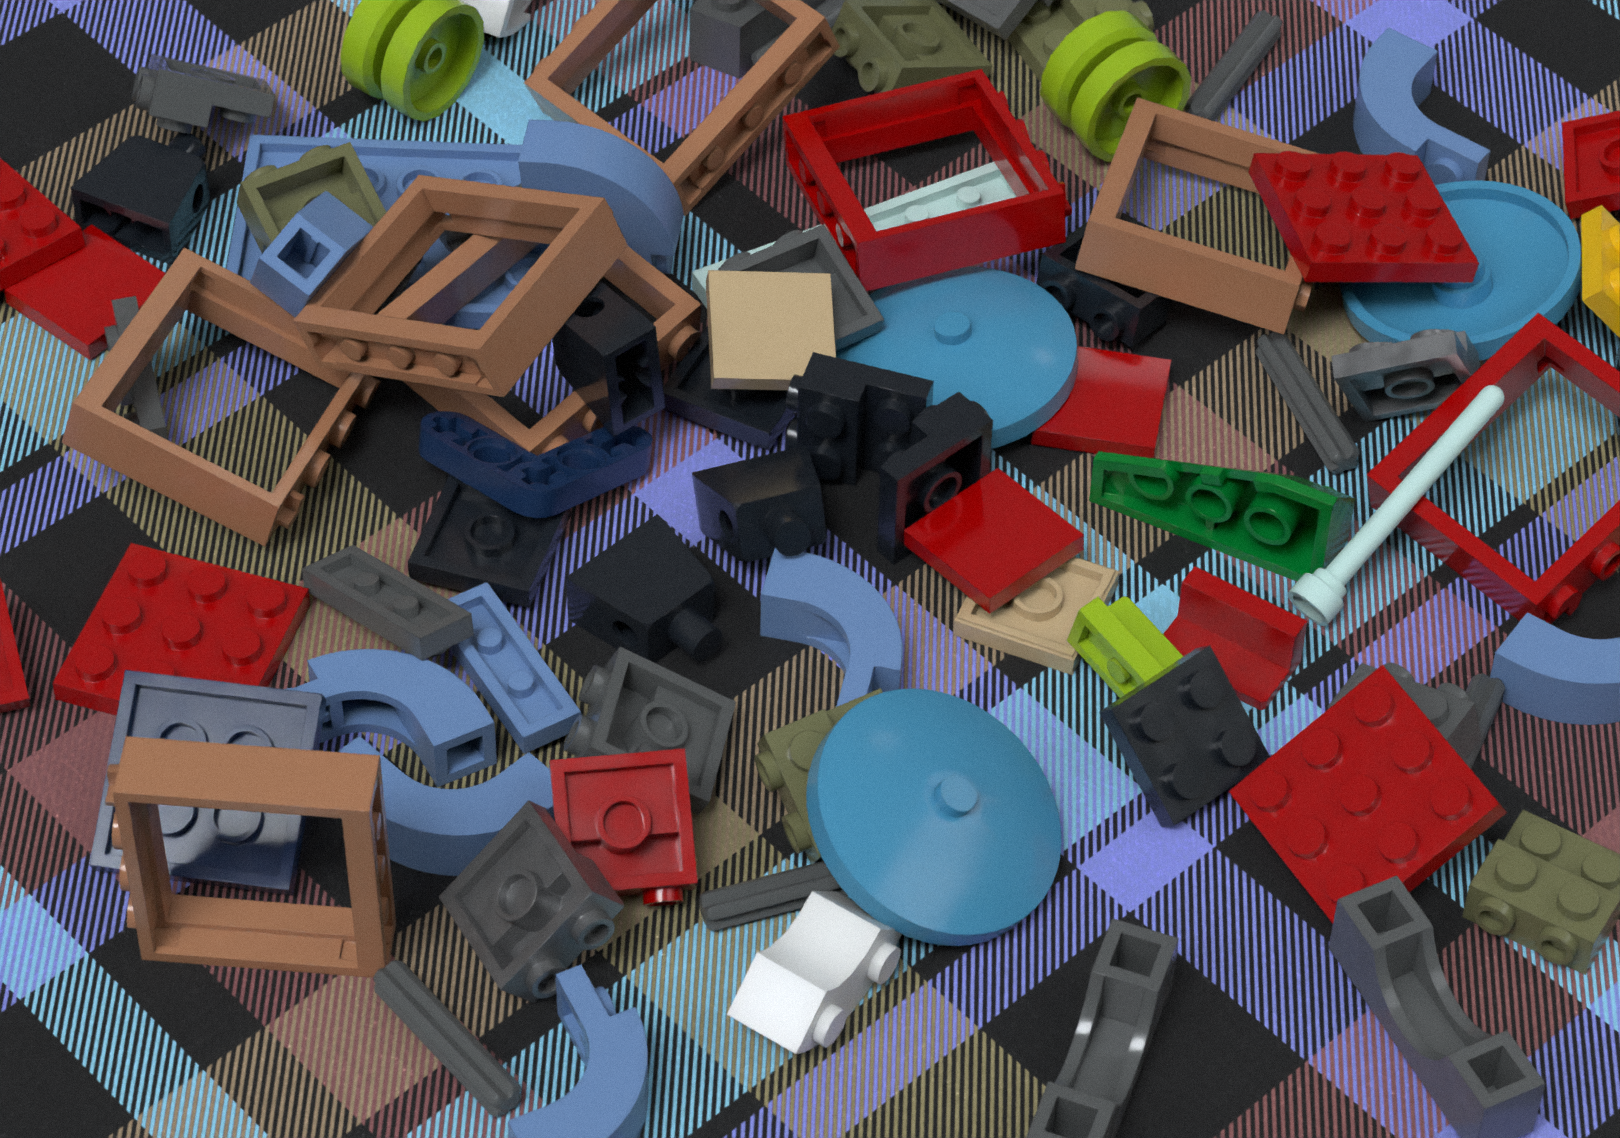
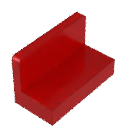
(1250, 636)

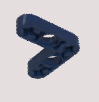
(529, 482)

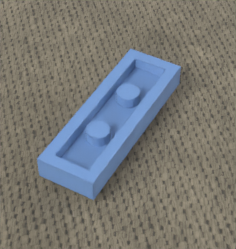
(512, 673)

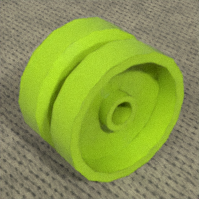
(413, 52)
(1102, 72)

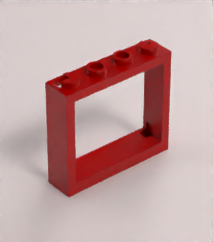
(911, 116)
(1513, 370)

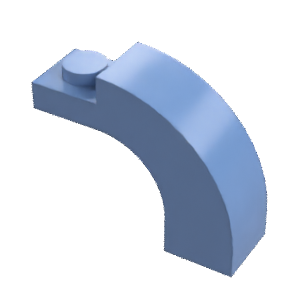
(1387, 118)
(599, 164)
(838, 613)
(1559, 674)
(407, 701)
(449, 827)
(614, 1087)

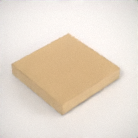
(766, 326)
(1040, 617)

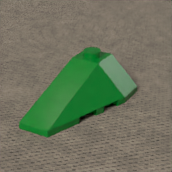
(1244, 513)

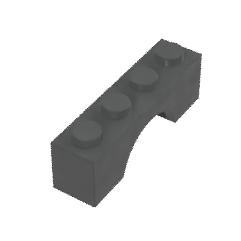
(1393, 961)
(1112, 1035)

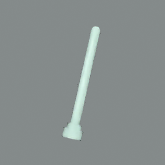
(1321, 593)

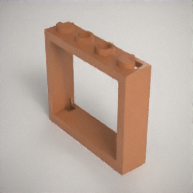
(729, 126)
(484, 260)
(1172, 264)
(349, 337)
(175, 472)
(252, 931)

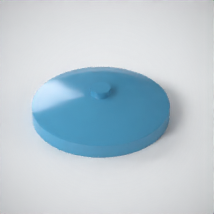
(1525, 268)
(981, 337)
(933, 817)

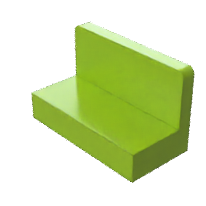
(1121, 644)

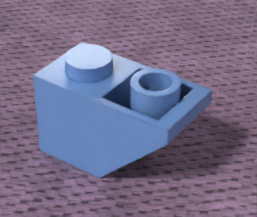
(308, 252)

